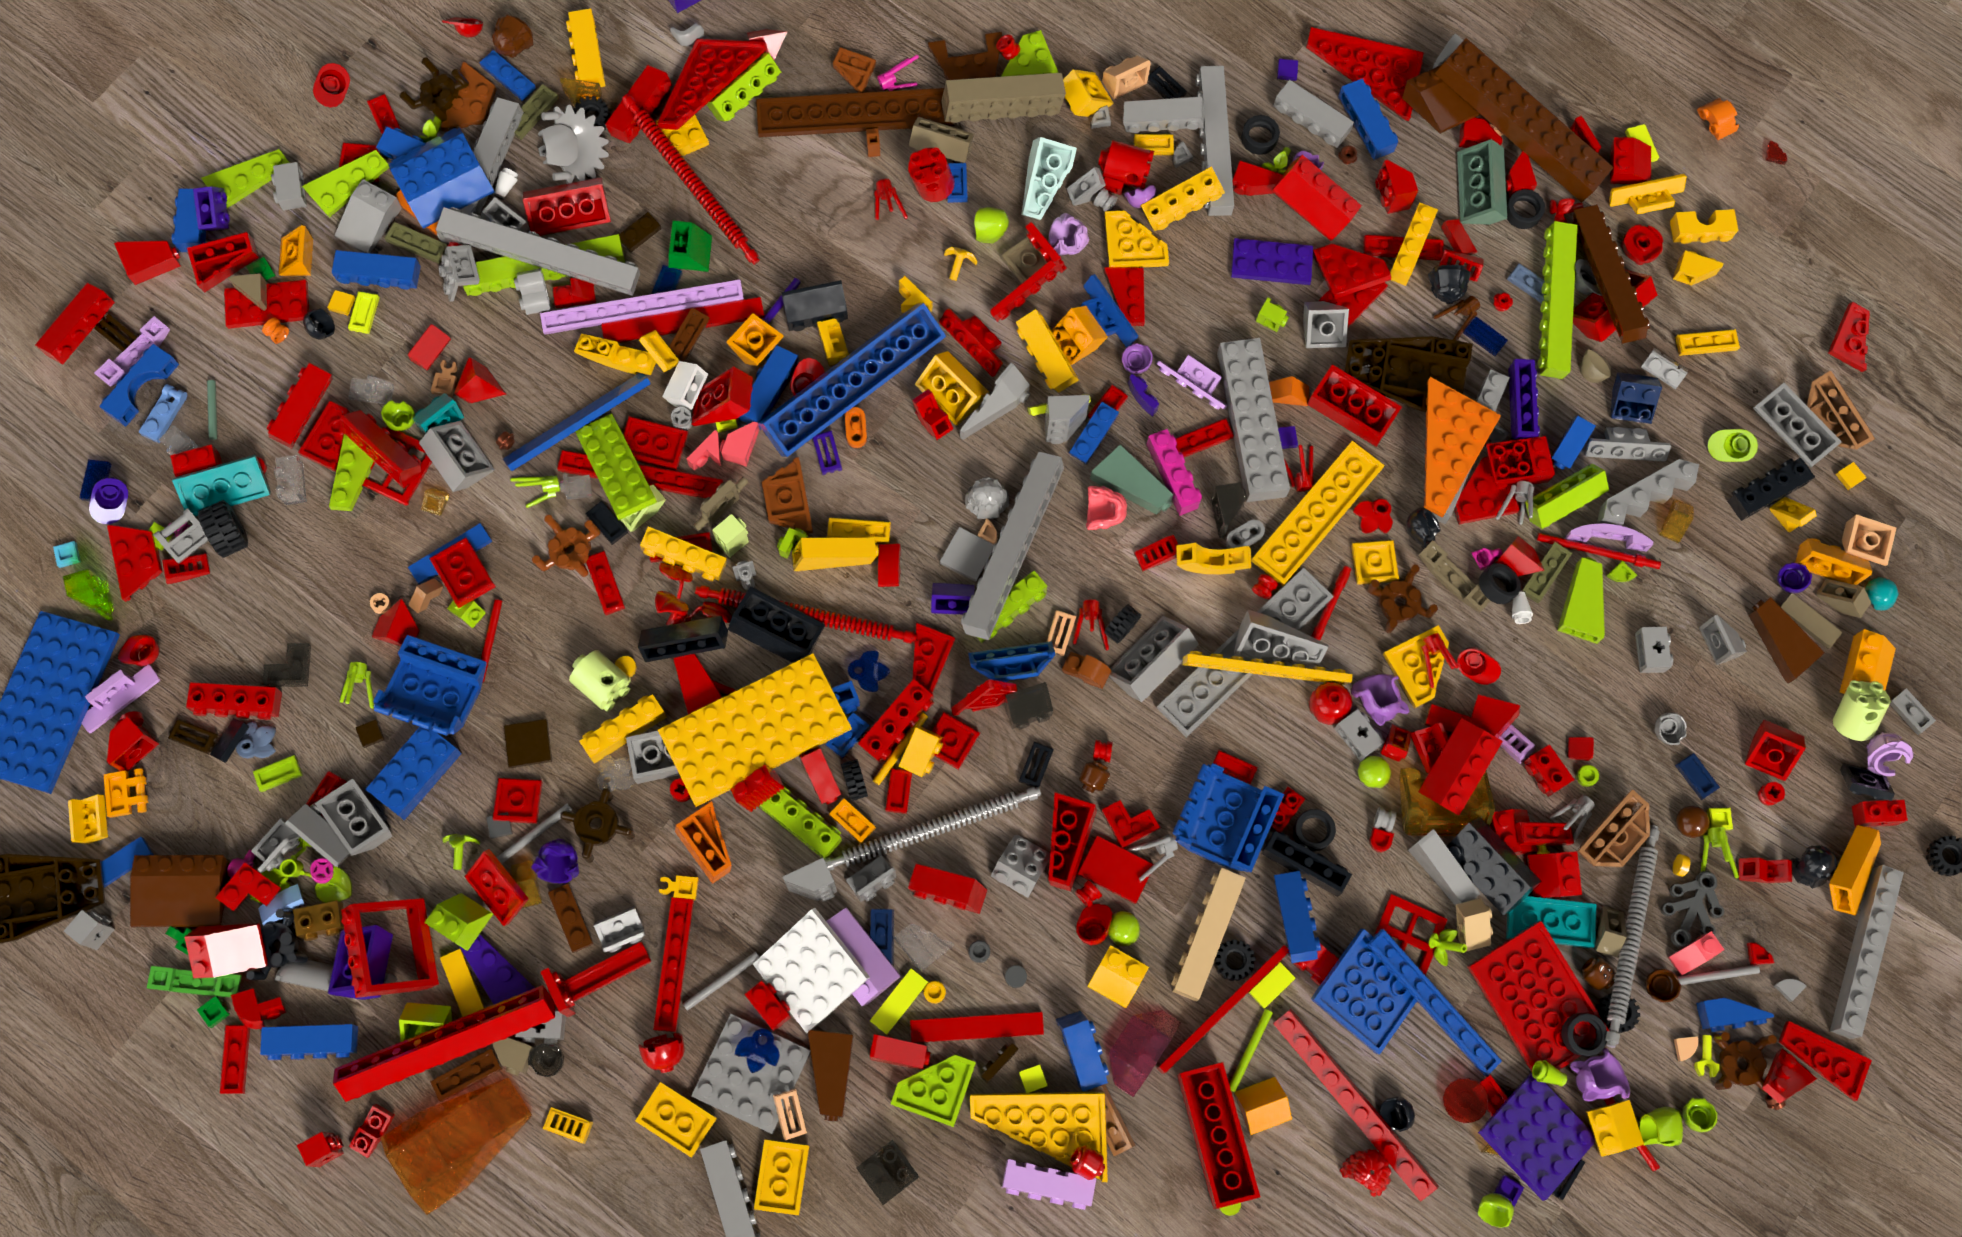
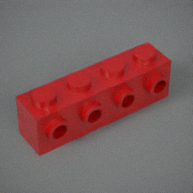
(648, 93)
(74, 323)
(300, 405)
(234, 700)
(896, 720)

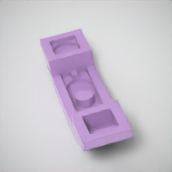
(152, 333)
(1634, 539)

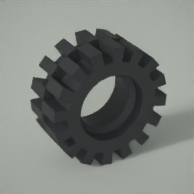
(594, 105)
(1122, 623)
(854, 780)
(1937, 858)
(1244, 951)
(1631, 1018)

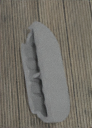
(308, 974)

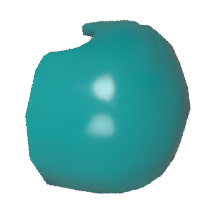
(1882, 593)

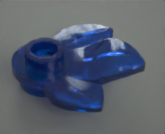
(871, 671)
(756, 1053)

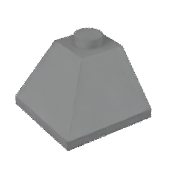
(1325, 325)
(1722, 640)

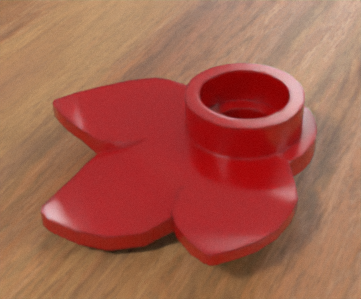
(1372, 518)

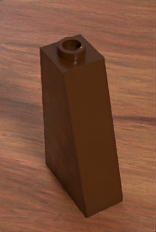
(1784, 639)
(831, 1068)

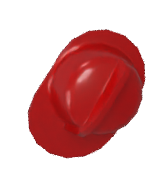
(331, 85)

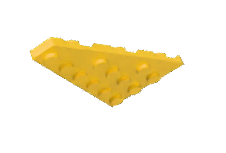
(1047, 1121)

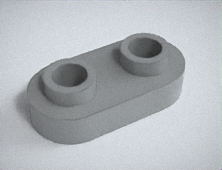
(1244, 536)

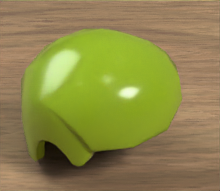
(398, 415)
(1374, 772)
(1124, 928)
(1699, 1115)
(1496, 1210)

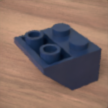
(1635, 397)

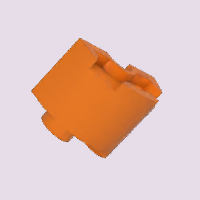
(1720, 116)

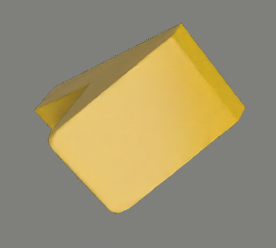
(914, 295)
(1792, 513)

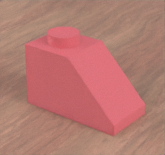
(739, 444)
(1696, 953)

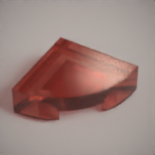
(1775, 153)

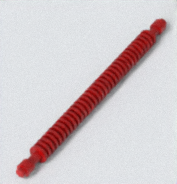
(690, 179)
(734, 599)

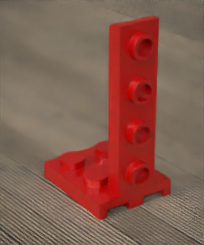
(1033, 283)
(590, 980)

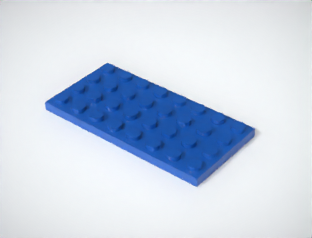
(48, 699)

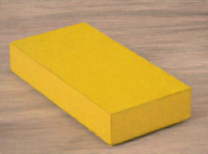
(1160, 143)
(659, 351)

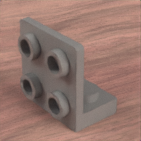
(458, 269)
(871, 879)

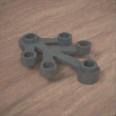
(1695, 906)

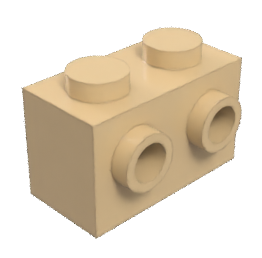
(1474, 924)

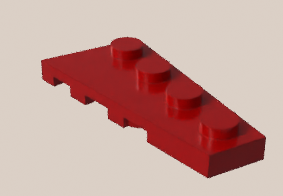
(1832, 1061)

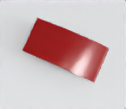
(889, 565)
(1288, 807)
(372, 1130)

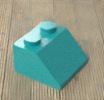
(440, 412)

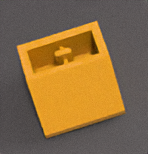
(1078, 334)

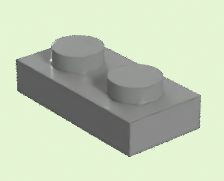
(1912, 711)

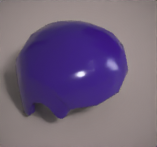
(1794, 577)

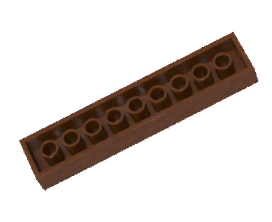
(1524, 120)

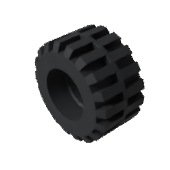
(223, 528)

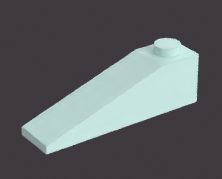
(1046, 170)

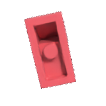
(708, 448)

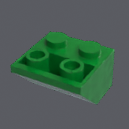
(689, 247)

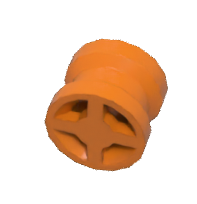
(275, 330)

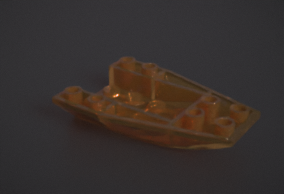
(454, 1141)

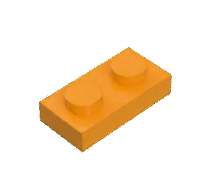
(852, 821)

